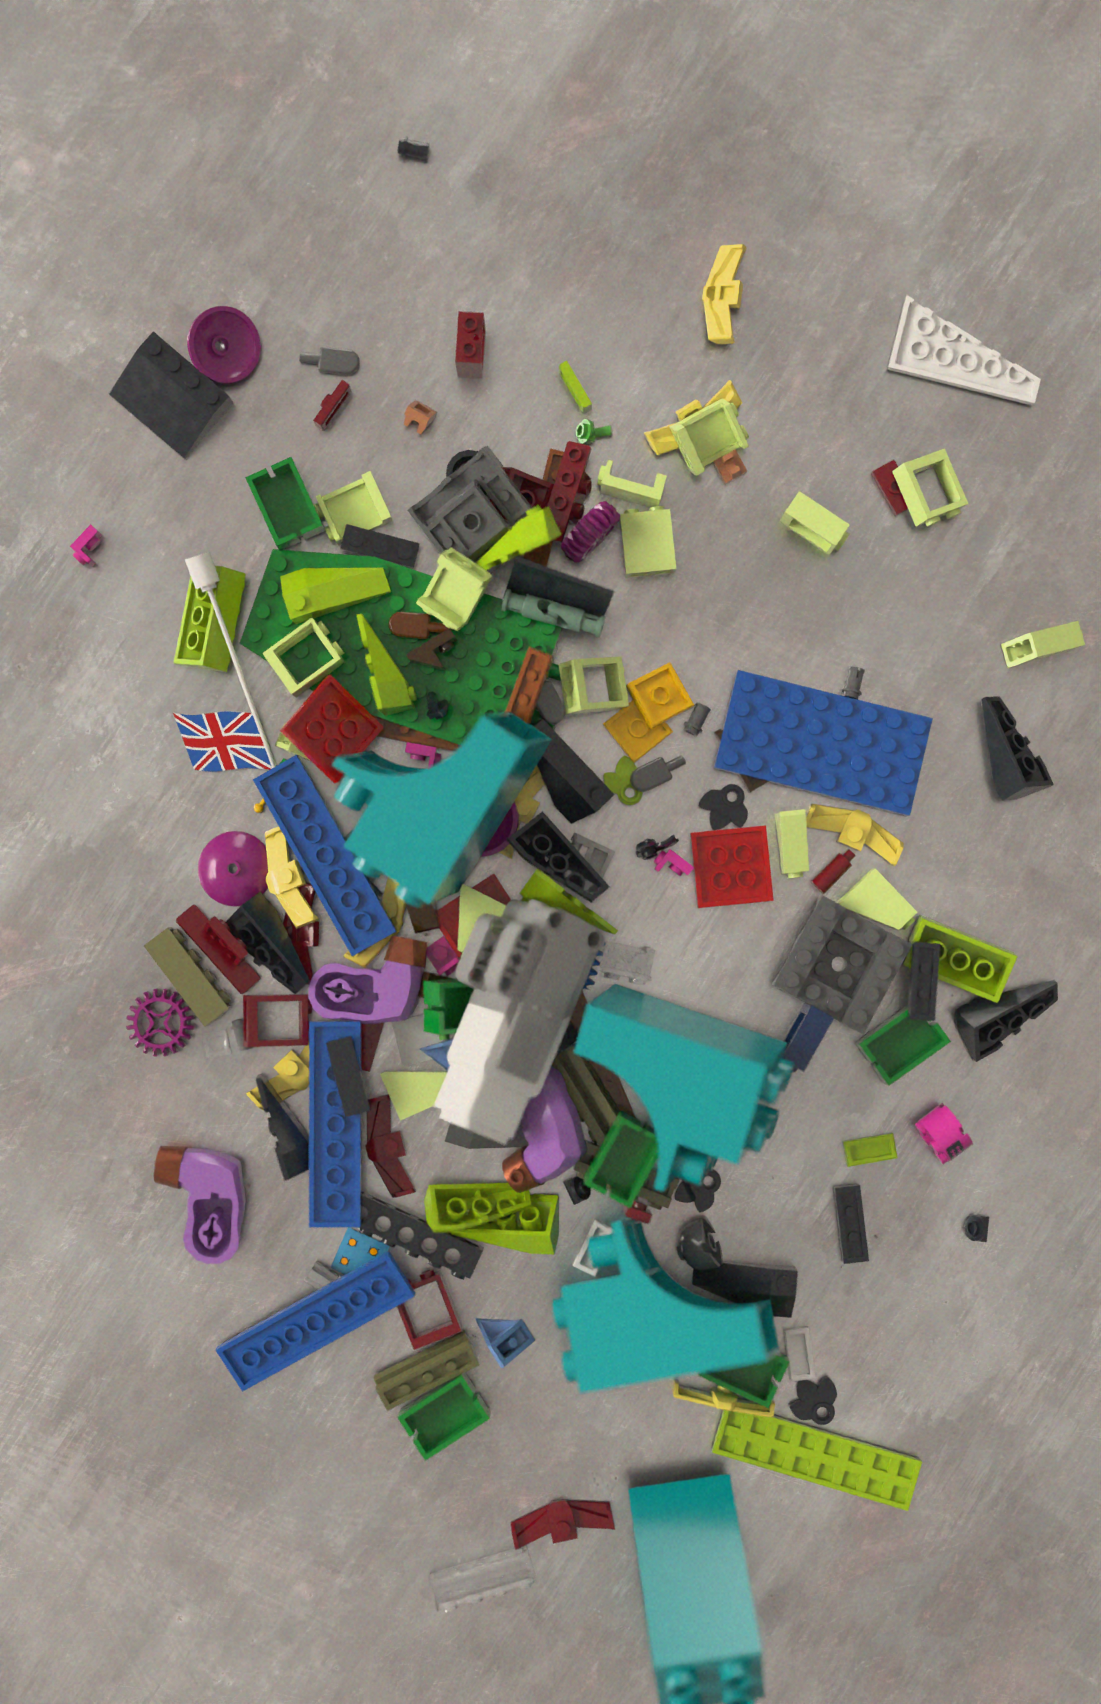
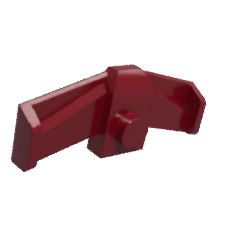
(305, 935)
(386, 1147)
(561, 1521)

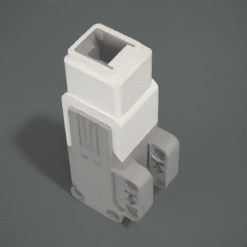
(521, 1003)

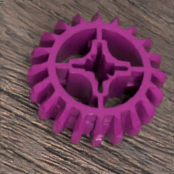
(590, 531)
(144, 1038)

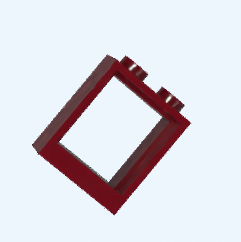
(470, 344)
(250, 1020)
(436, 1333)

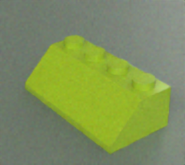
(200, 634)
(965, 958)

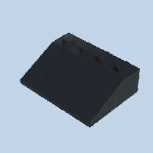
(170, 395)
(558, 587)

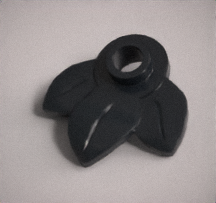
(722, 810)
(649, 848)
(701, 1195)
(812, 1398)

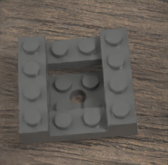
(445, 509)
(860, 987)

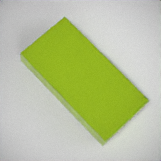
(575, 387)
(870, 1149)

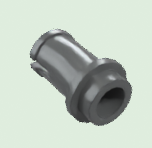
(853, 683)
(696, 719)
(237, 1026)

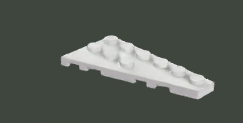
(946, 354)

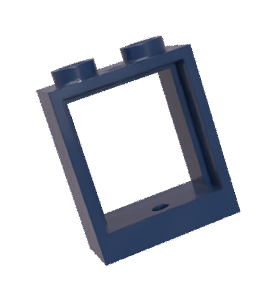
(806, 1036)

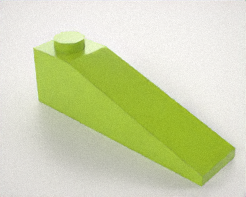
(523, 536)
(325, 590)
(388, 685)
(548, 892)
(468, 1205)
(528, 1230)

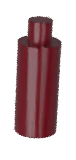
(833, 871)

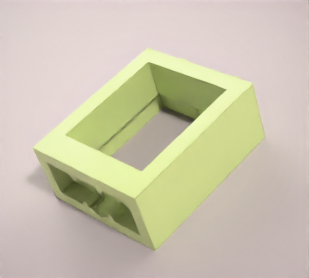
(914, 497)
(815, 523)
(274, 652)
(576, 698)

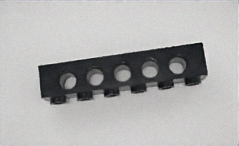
(399, 1218)

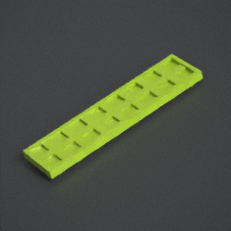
(818, 1457)

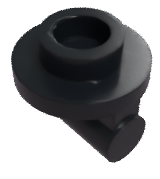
(436, 708)
(577, 1189)
(977, 1228)

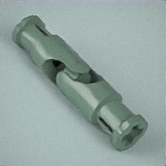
(558, 614)

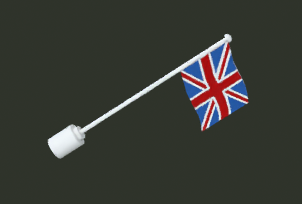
(224, 737)

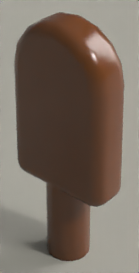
(414, 625)

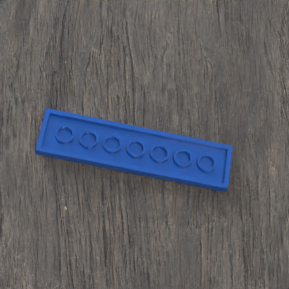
(322, 855)
(332, 1136)
(315, 1321)

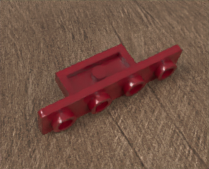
(570, 487)
(220, 947)

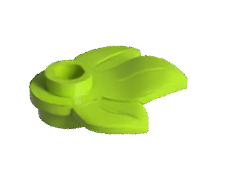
(620, 781)

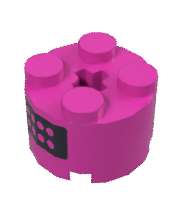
(943, 1133)

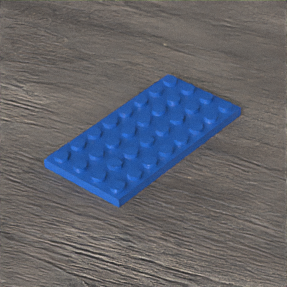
(823, 743)

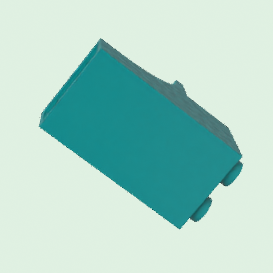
(437, 821)
(695, 1075)
(650, 1325)
(697, 1593)

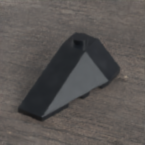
(1012, 762)
(570, 782)
(552, 853)
(268, 942)
(988, 1023)
(292, 1139)
(752, 1283)

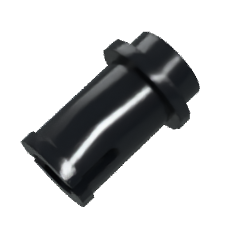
(413, 148)

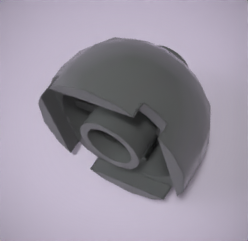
(699, 1247)

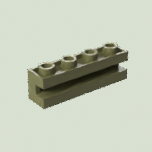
(188, 976)
(587, 1093)
(654, 1196)
(426, 1370)

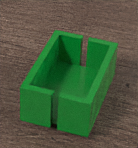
(285, 504)
(446, 1005)
(901, 1045)
(623, 1159)
(752, 1379)
(444, 1415)

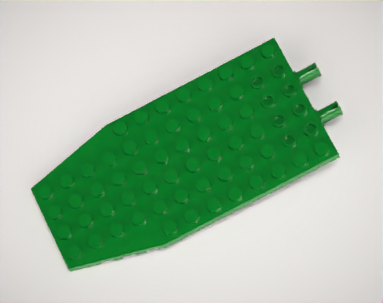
(478, 667)

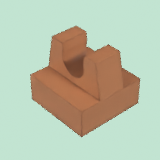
(419, 413)
(730, 467)

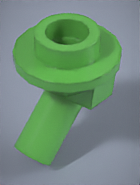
(587, 433)

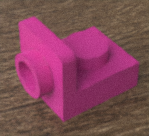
(86, 541)
(419, 752)
(677, 864)
(442, 956)

